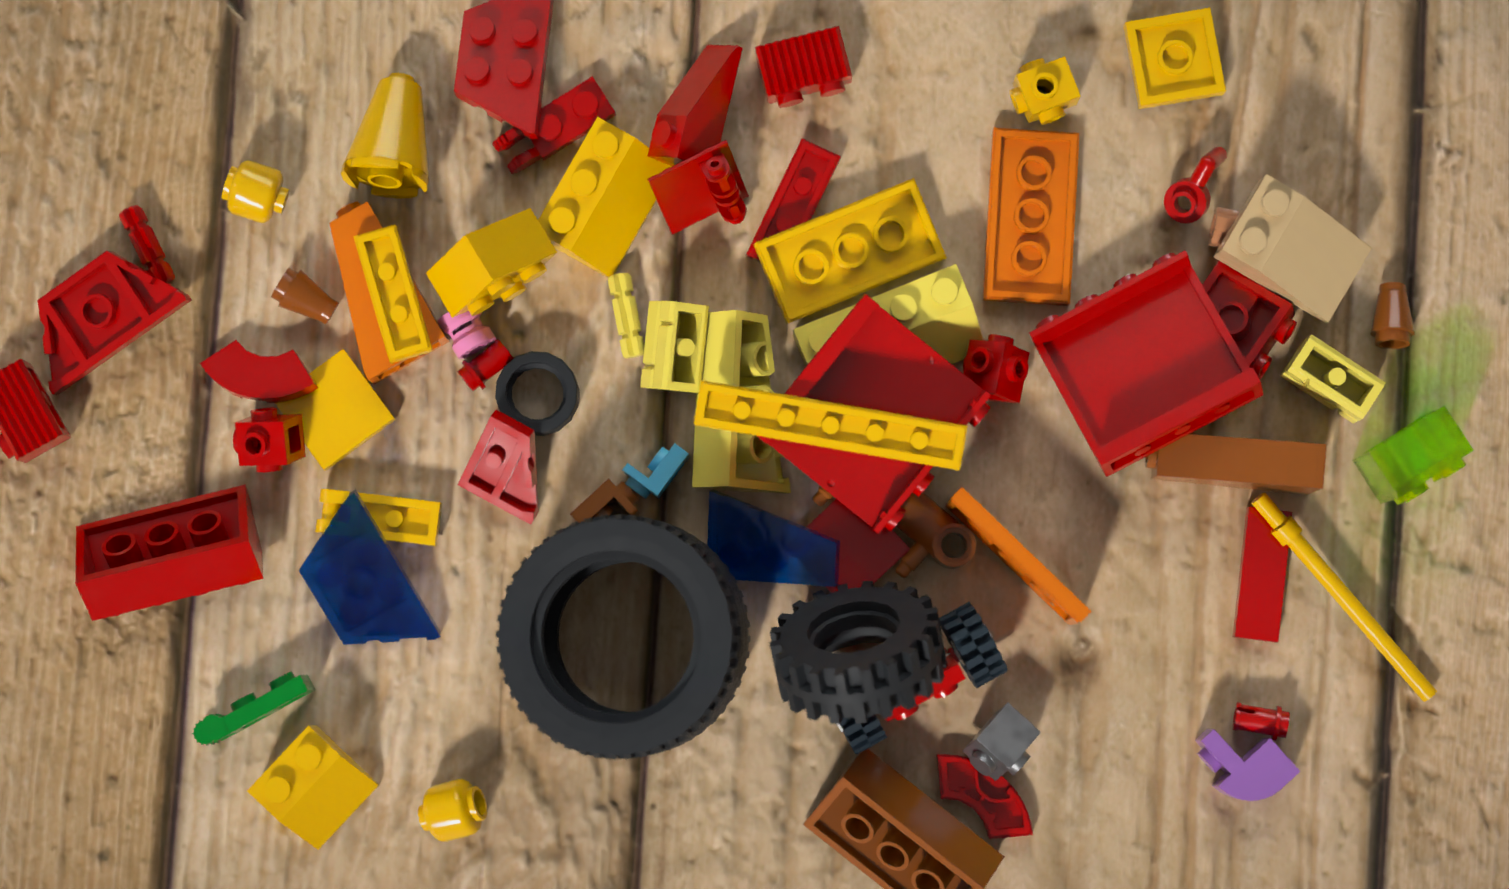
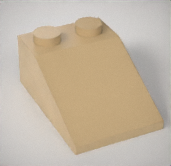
(1293, 248)

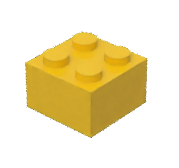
(492, 264)

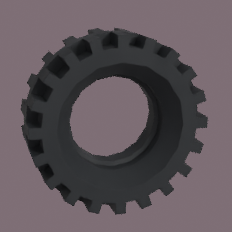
(865, 680)

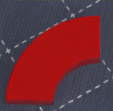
(259, 377)
(992, 800)

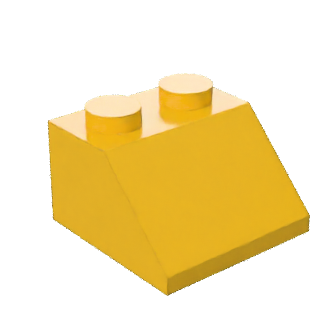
(313, 787)

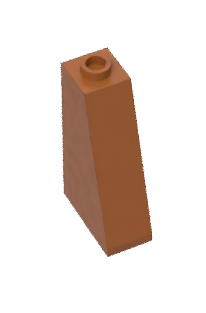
(1242, 463)

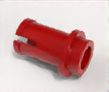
(485, 365)
(1261, 720)

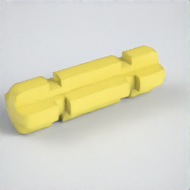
(626, 315)

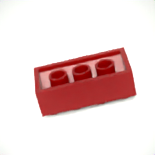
(167, 553)

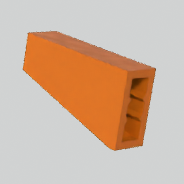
(353, 221)

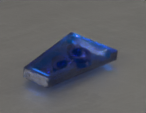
(768, 546)

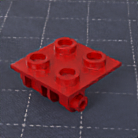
(701, 188)

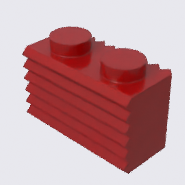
(804, 66)
(27, 414)

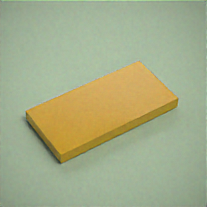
(849, 251)

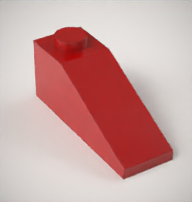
(697, 108)

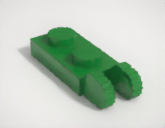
(251, 710)

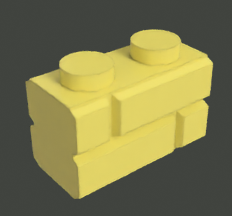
(674, 346)
(1332, 379)

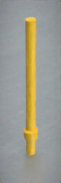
(1288, 533)

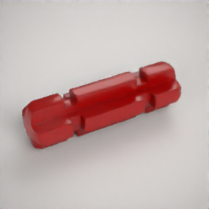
(146, 243)

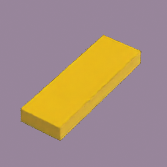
(393, 293)

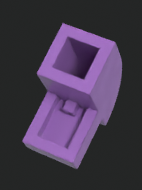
(1249, 778)

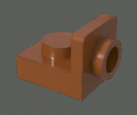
(602, 498)

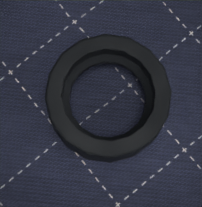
(538, 360)

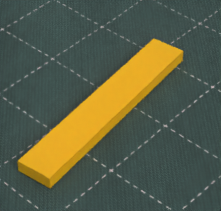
(830, 425)

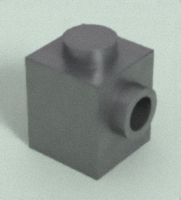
(1002, 743)

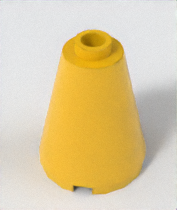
(390, 142)

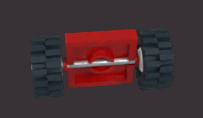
(970, 646)

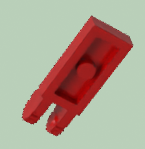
(559, 124)

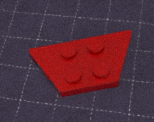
(505, 60)
(100, 315)

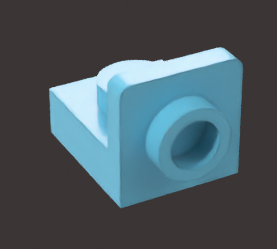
(664, 466)

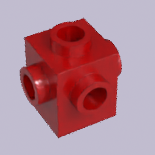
(997, 367)
(269, 439)

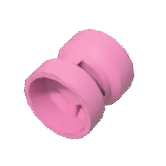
(467, 333)

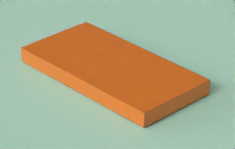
(1031, 216)
(1017, 557)

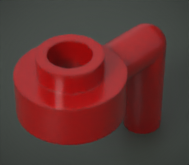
(1194, 189)

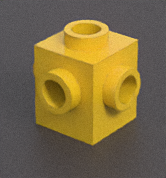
(1051, 77)

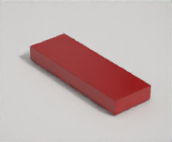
(798, 191)
(1260, 581)

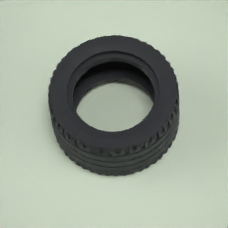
(532, 649)

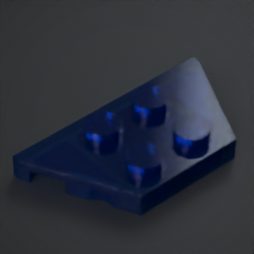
(363, 581)

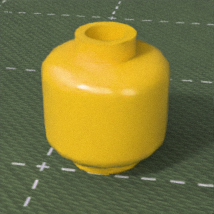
(255, 191)
(452, 810)

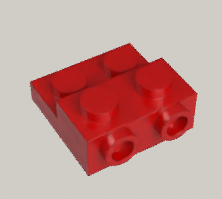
(1250, 314)

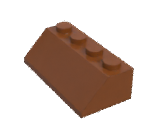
(899, 831)

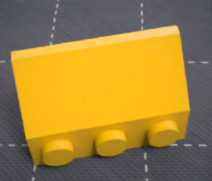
(602, 198)

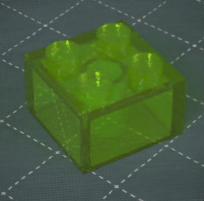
(1420, 451)

